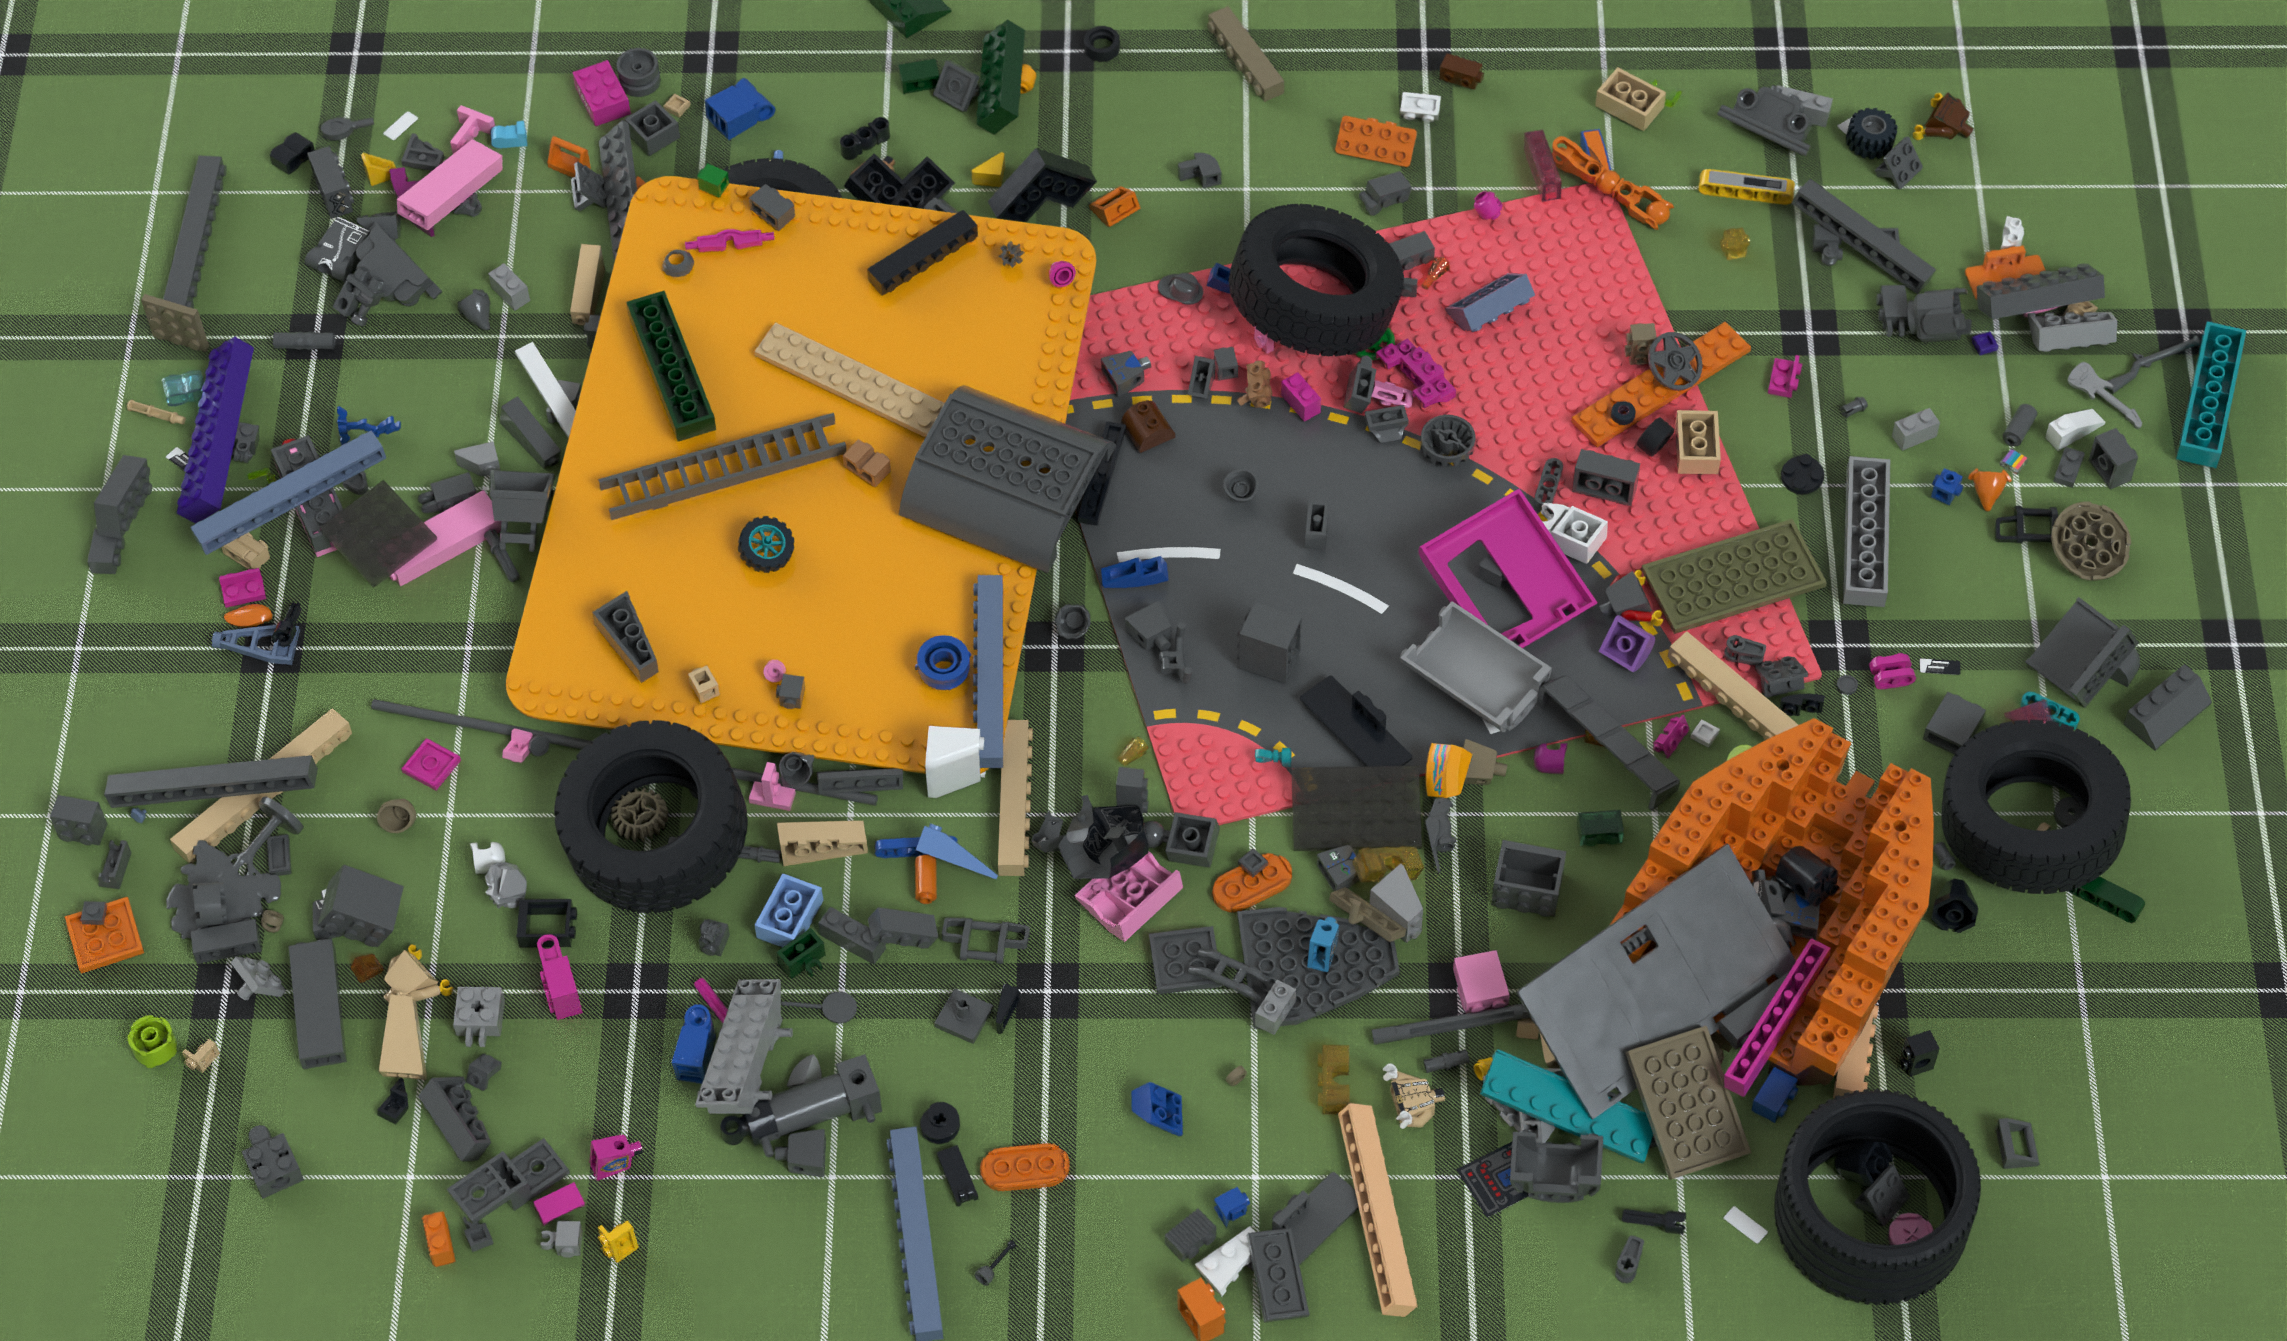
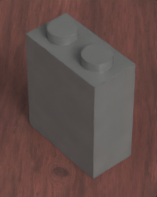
(1953, 723)

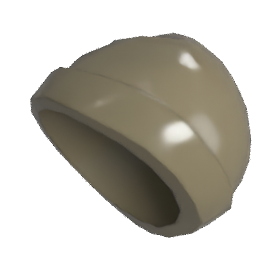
(396, 815)

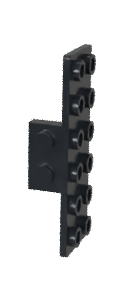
(1355, 723)

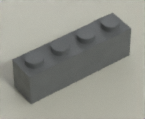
(625, 633)
(455, 1116)

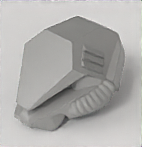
(512, 885)

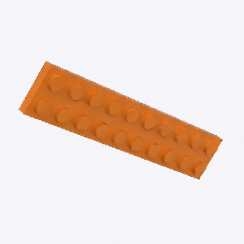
(1646, 394)

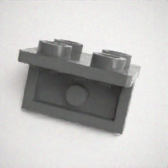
(1900, 163)
(587, 188)
(1781, 676)
(1884, 1196)

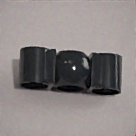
(865, 138)

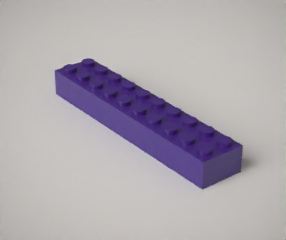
(215, 430)

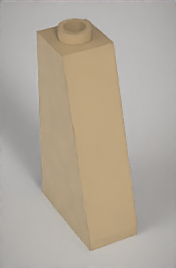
(587, 283)
(402, 1042)

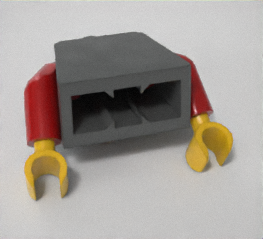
(1629, 599)

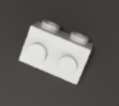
(1420, 106)

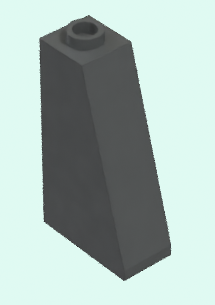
(529, 433)

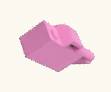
(1390, 393)

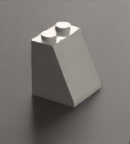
(1399, 901)

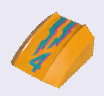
(1446, 770)

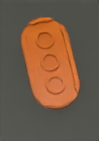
(1239, 891)
(1024, 1167)

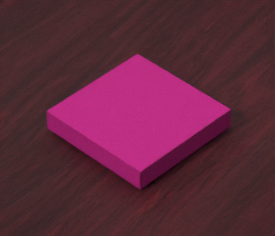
(431, 764)

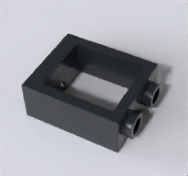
(545, 907)

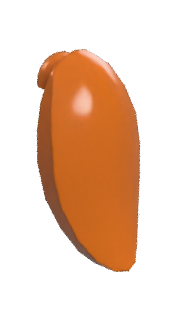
(249, 616)

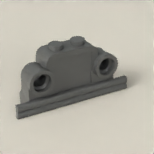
(1771, 116)
(400, 274)

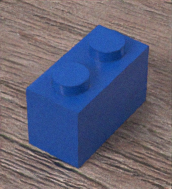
(1775, 1094)

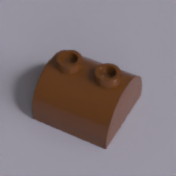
(1146, 425)

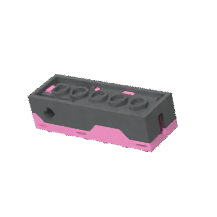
(317, 511)

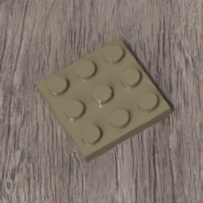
(175, 323)

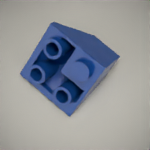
(1158, 1107)

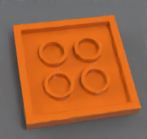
(106, 943)

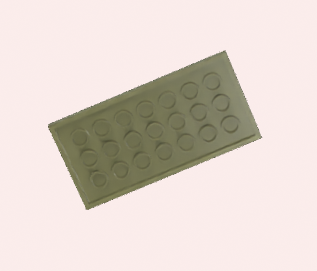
(1733, 576)

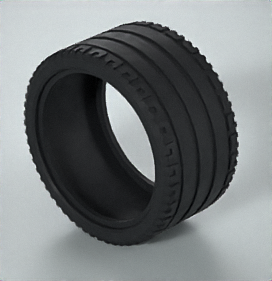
(1912, 1133)

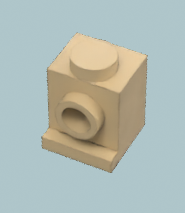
(703, 684)

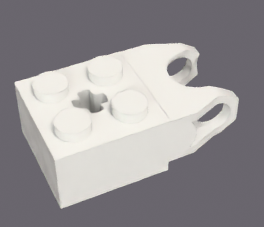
(1575, 530)

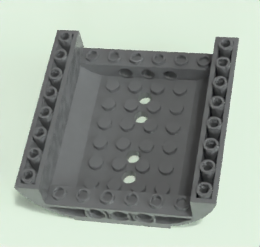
(990, 494)

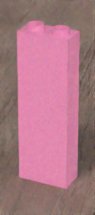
(449, 184)
(456, 532)

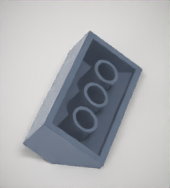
(1491, 301)

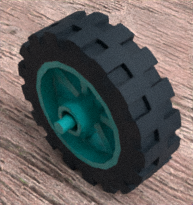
(763, 562)

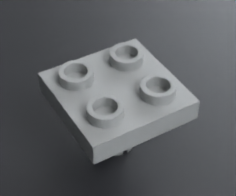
(257, 978)

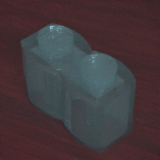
(183, 388)

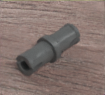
(1446, 1061)

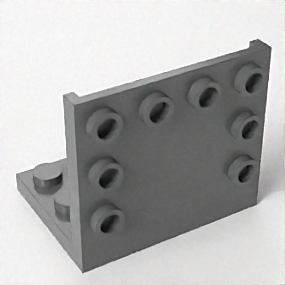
(2082, 652)

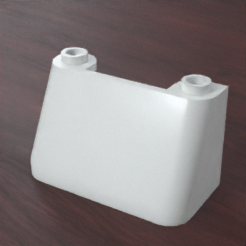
(952, 759)

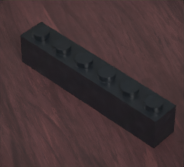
(922, 252)

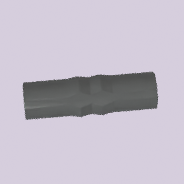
(304, 340)

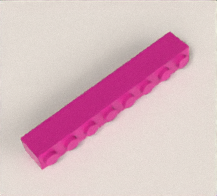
(1776, 1018)

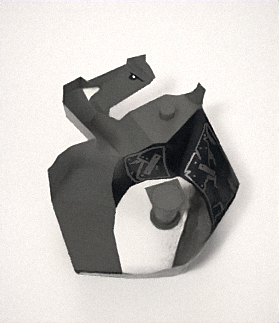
(1097, 841)

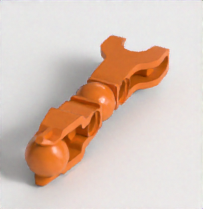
(1609, 182)

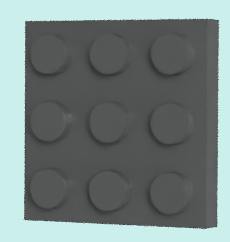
(1174, 954)

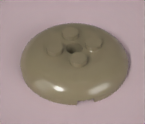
(2105, 532)

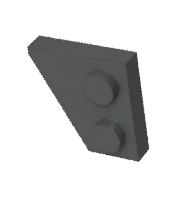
(421, 155)

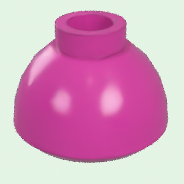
(1061, 273)

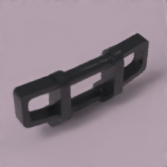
(2020, 536)

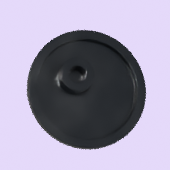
(1802, 474)

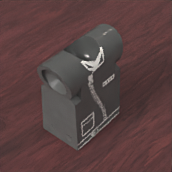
(337, 250)

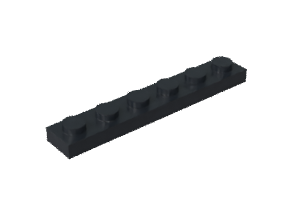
(1099, 485)

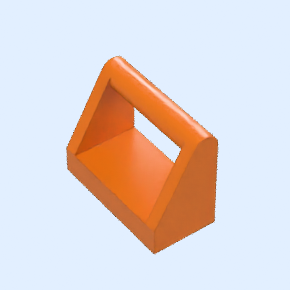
(565, 162)
(1117, 209)

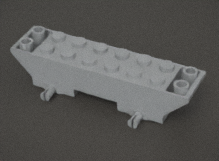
(742, 1047)

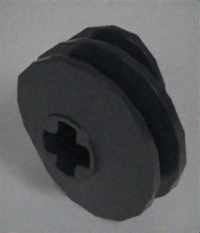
(940, 1123)

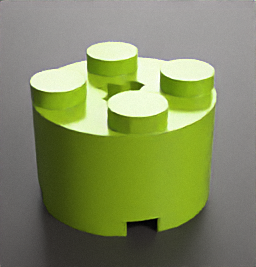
(152, 1041)

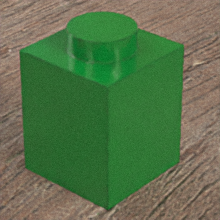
(713, 180)

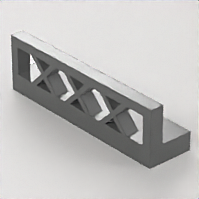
(859, 780)

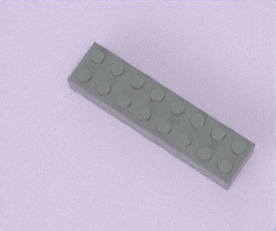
(1866, 531)

